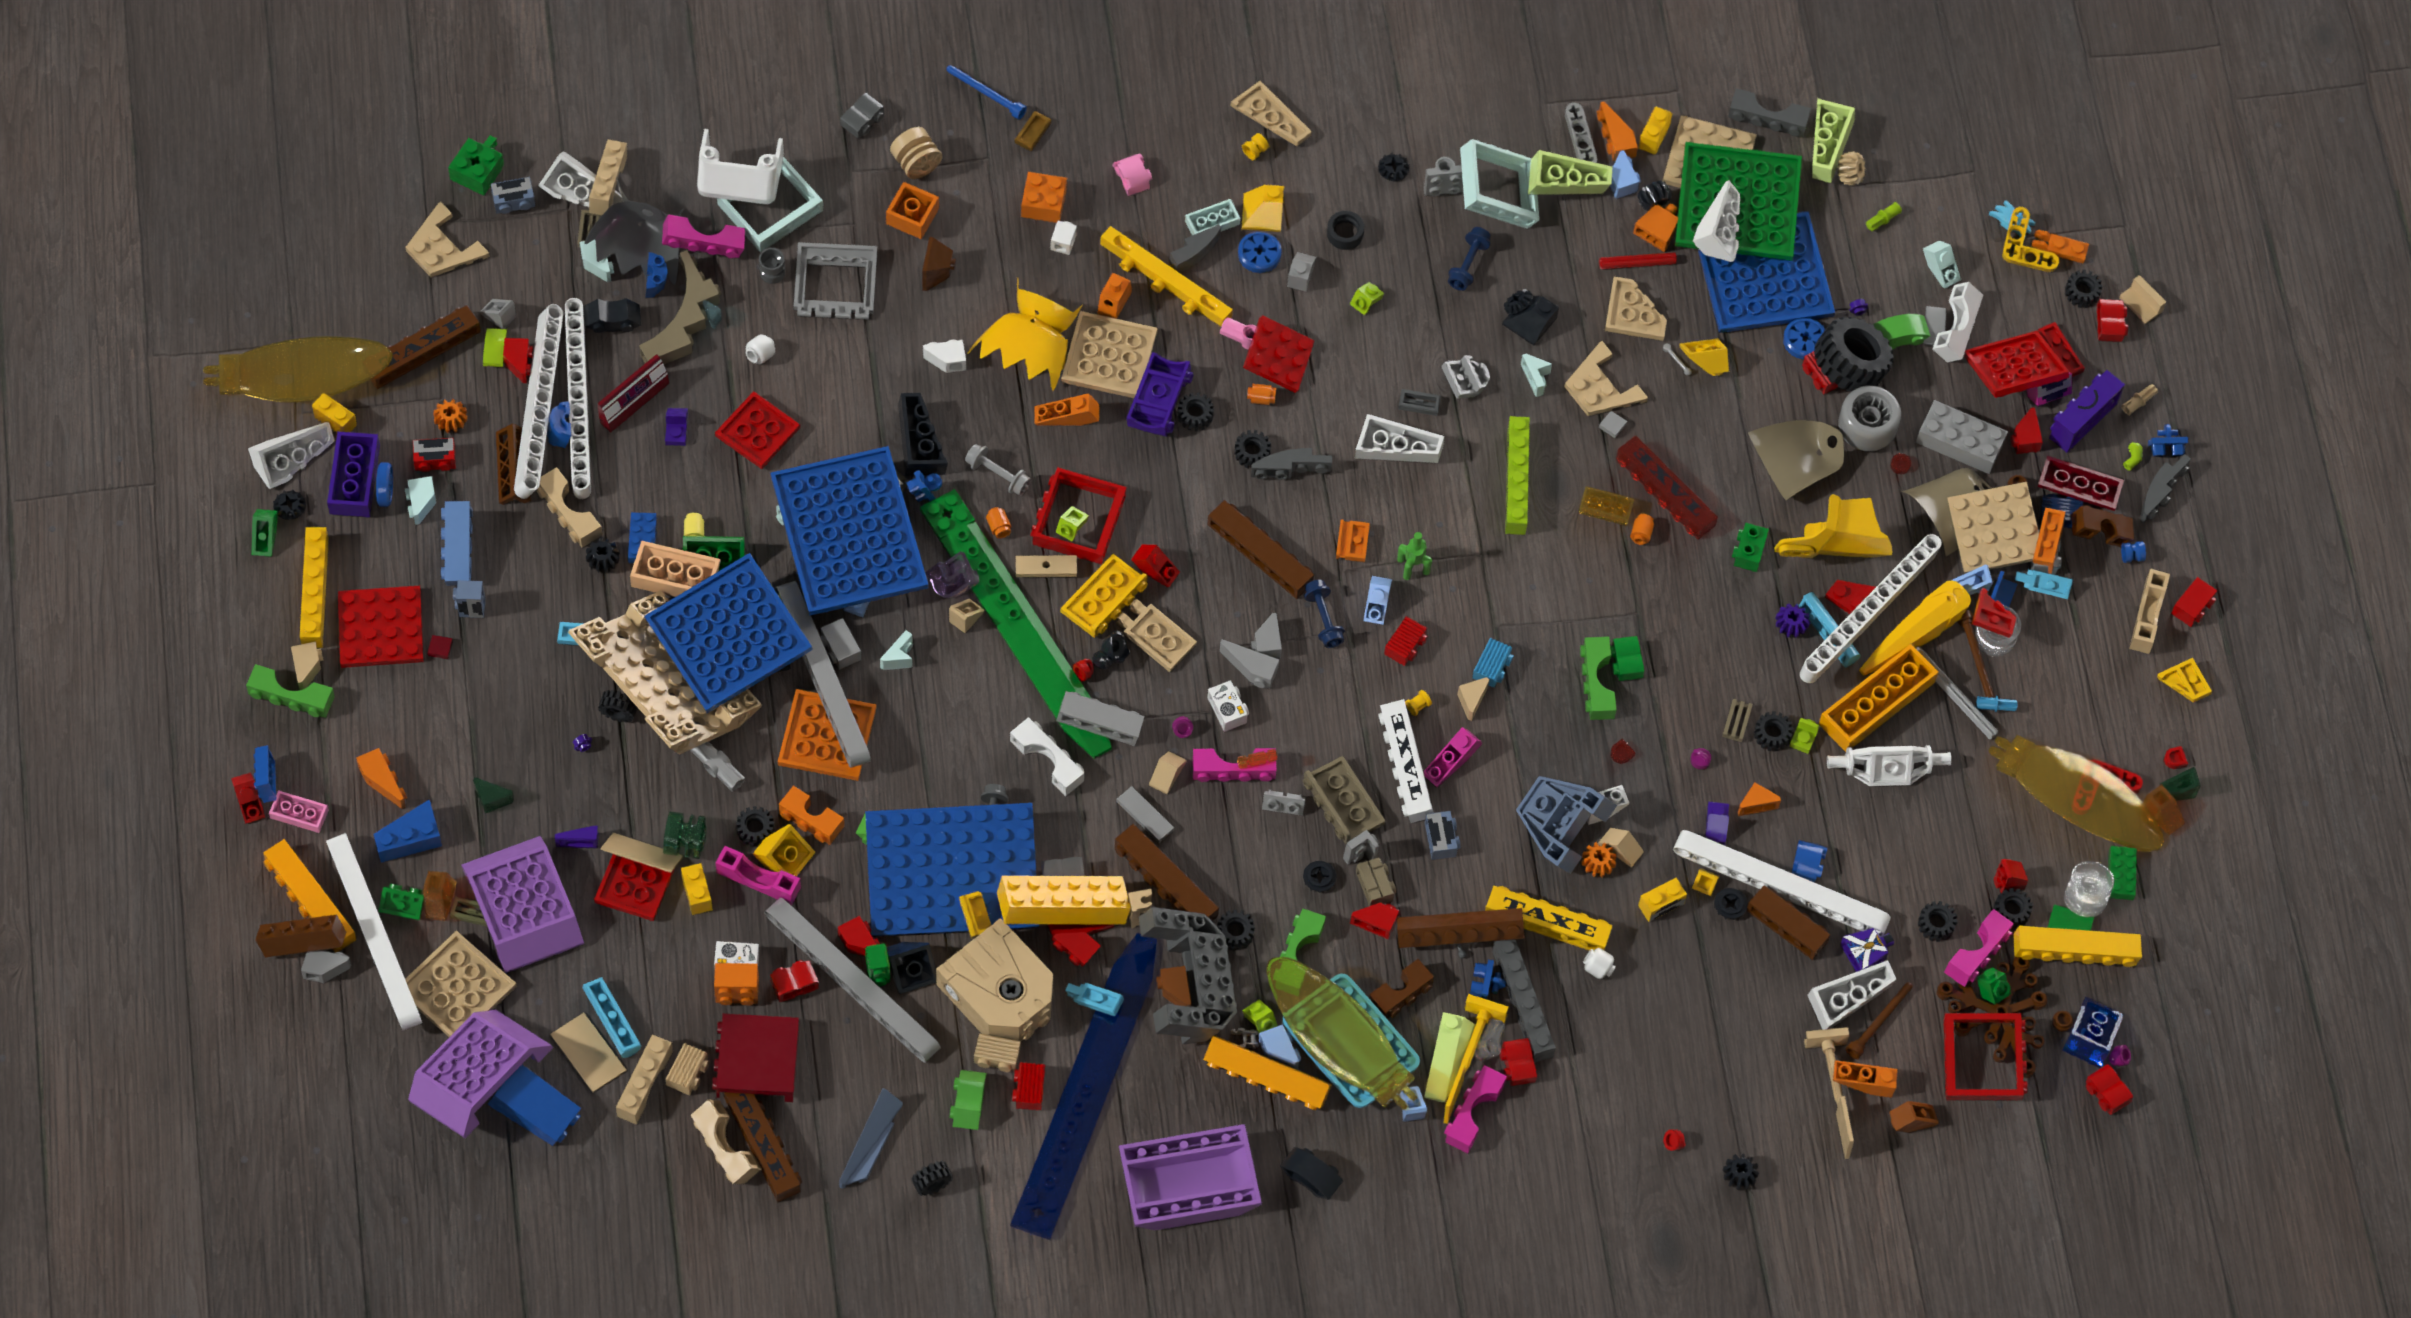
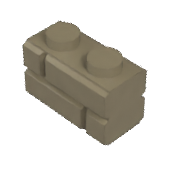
(1375, 882)

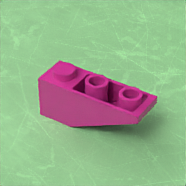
(1452, 757)

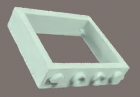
(1529, 211)
(788, 223)

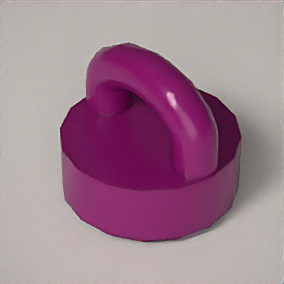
(1182, 727)
(1700, 758)
(2120, 1055)

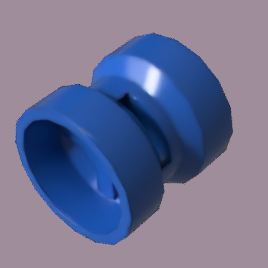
(2133, 552)

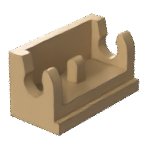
(1140, 902)

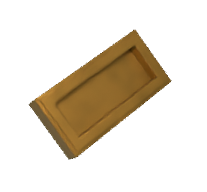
(1033, 131)

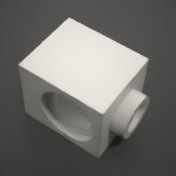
(1063, 237)

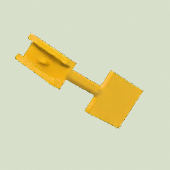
(1485, 1010)

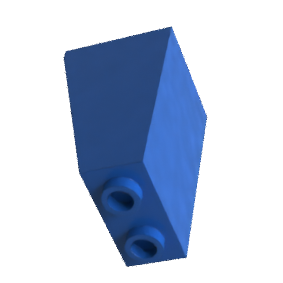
(535, 1105)

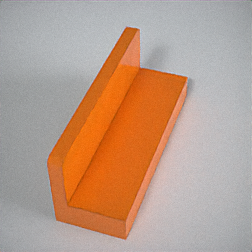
(2049, 538)

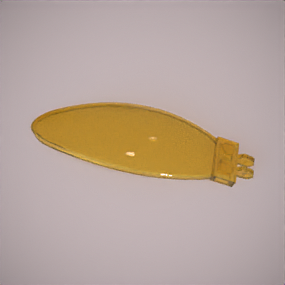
(300, 368)
(2080, 792)
(1338, 1031)

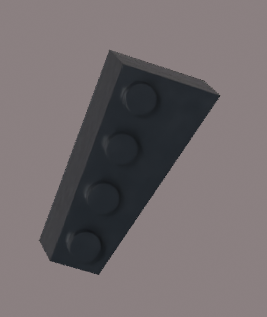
(918, 437)

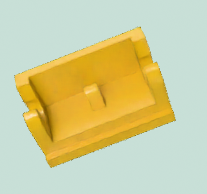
(975, 913)

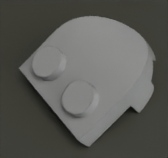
(1466, 377)

